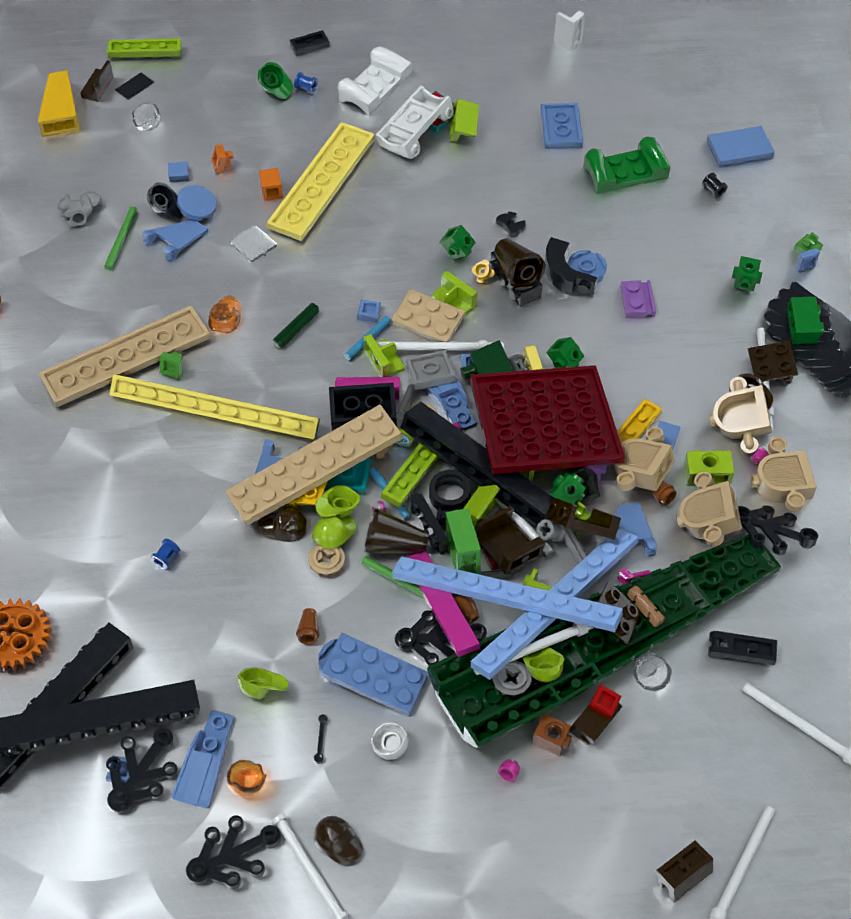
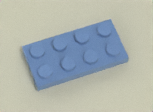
(374, 674)

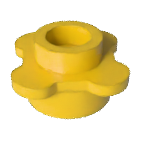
(477, 270)

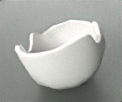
(389, 740)

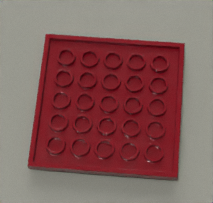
(545, 419)

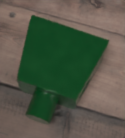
(487, 360)

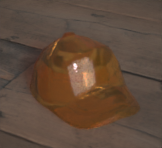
(225, 315)

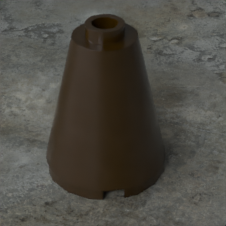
(519, 264)
(393, 535)

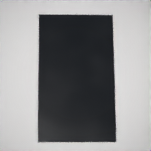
(134, 85)

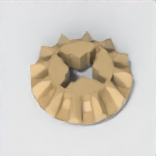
(315, 559)

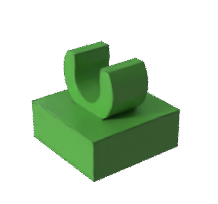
(807, 243)
(171, 364)

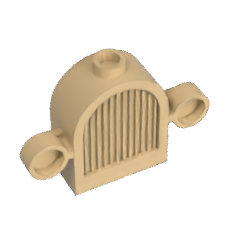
(742, 414)
(645, 462)
(784, 476)
(710, 510)

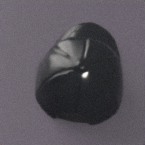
(163, 200)

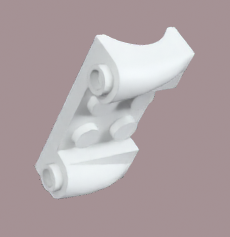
(377, 81)
(412, 120)

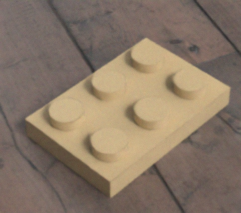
(428, 317)

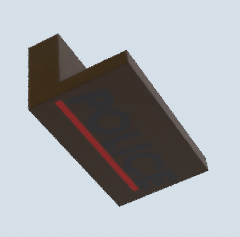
(98, 83)

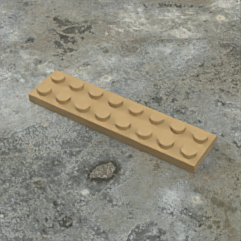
(123, 355)
(313, 465)

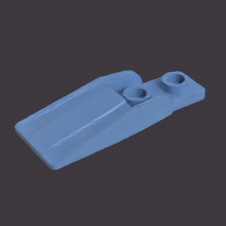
(453, 403)
(204, 762)

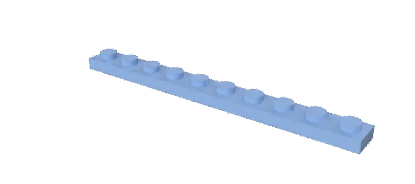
(574, 584)
(508, 594)

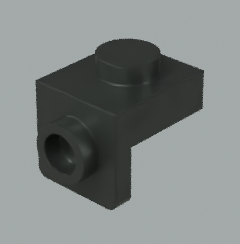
(590, 482)

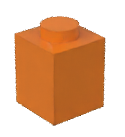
(270, 184)

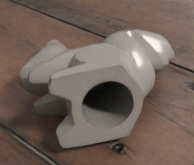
(78, 209)

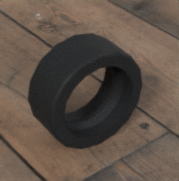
(451, 477)

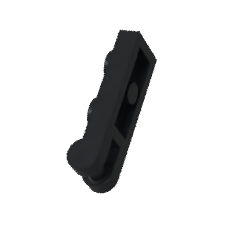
(428, 522)
(742, 647)

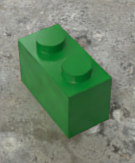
(804, 320)

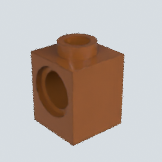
(551, 725)

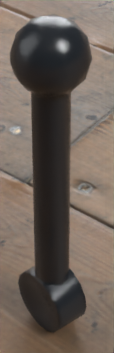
(318, 757)

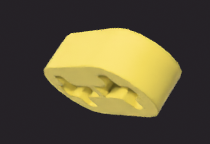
(532, 358)

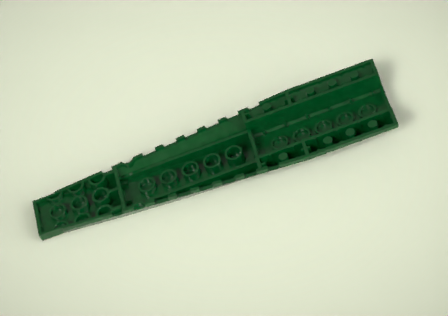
(679, 592)

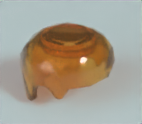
(246, 778)

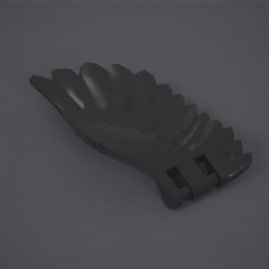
(831, 355)

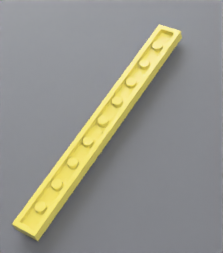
(215, 406)

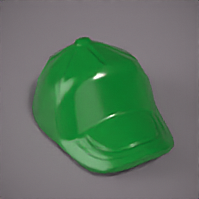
(275, 80)

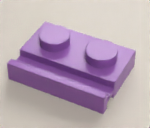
(637, 299)

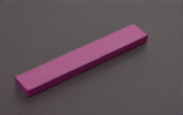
(448, 615)

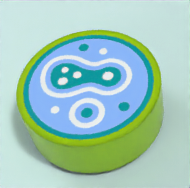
(406, 441)

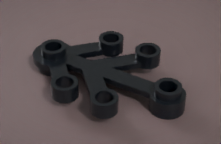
(770, 526)
(435, 638)
(139, 773)
(229, 854)

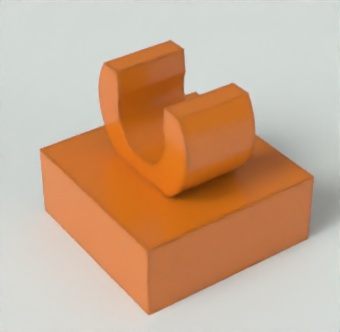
(221, 158)

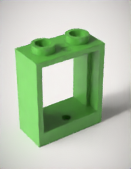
(463, 541)

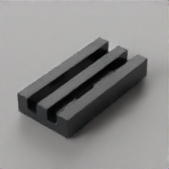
(309, 42)

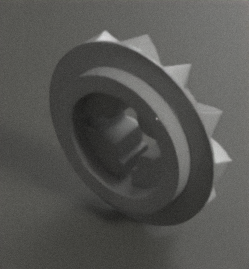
(523, 679)

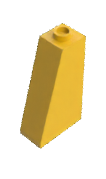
(58, 106)

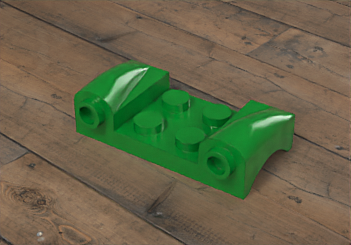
(627, 168)

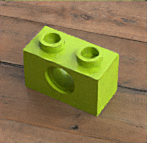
(720, 465)

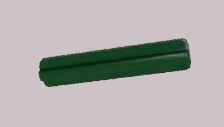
(296, 325)

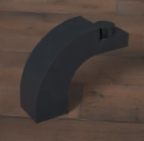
(561, 274)

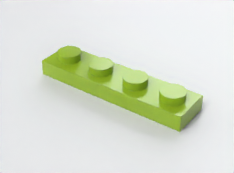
(144, 48)
(409, 476)

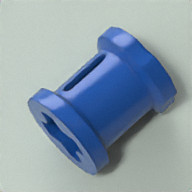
(306, 83)
(165, 553)

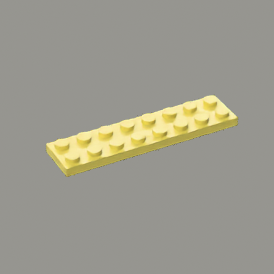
(320, 181)

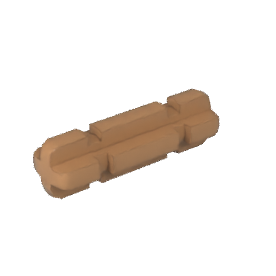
(646, 606)

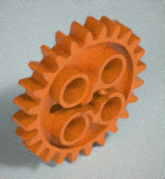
(14, 634)

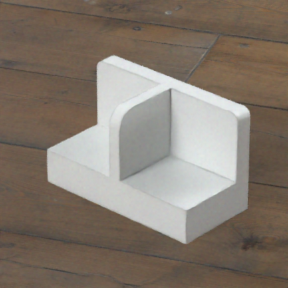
(569, 30)

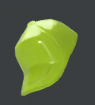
(337, 502)
(333, 532)
(544, 664)
(258, 682)

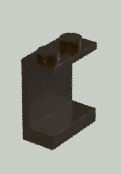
(506, 542)

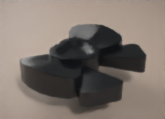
(506, 220)

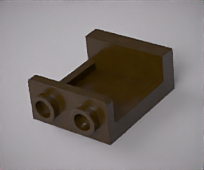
(599, 524)

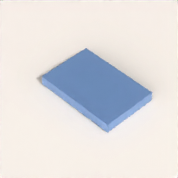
(561, 125)
(740, 146)

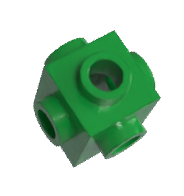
(457, 242)
(744, 277)
(565, 353)
(561, 484)

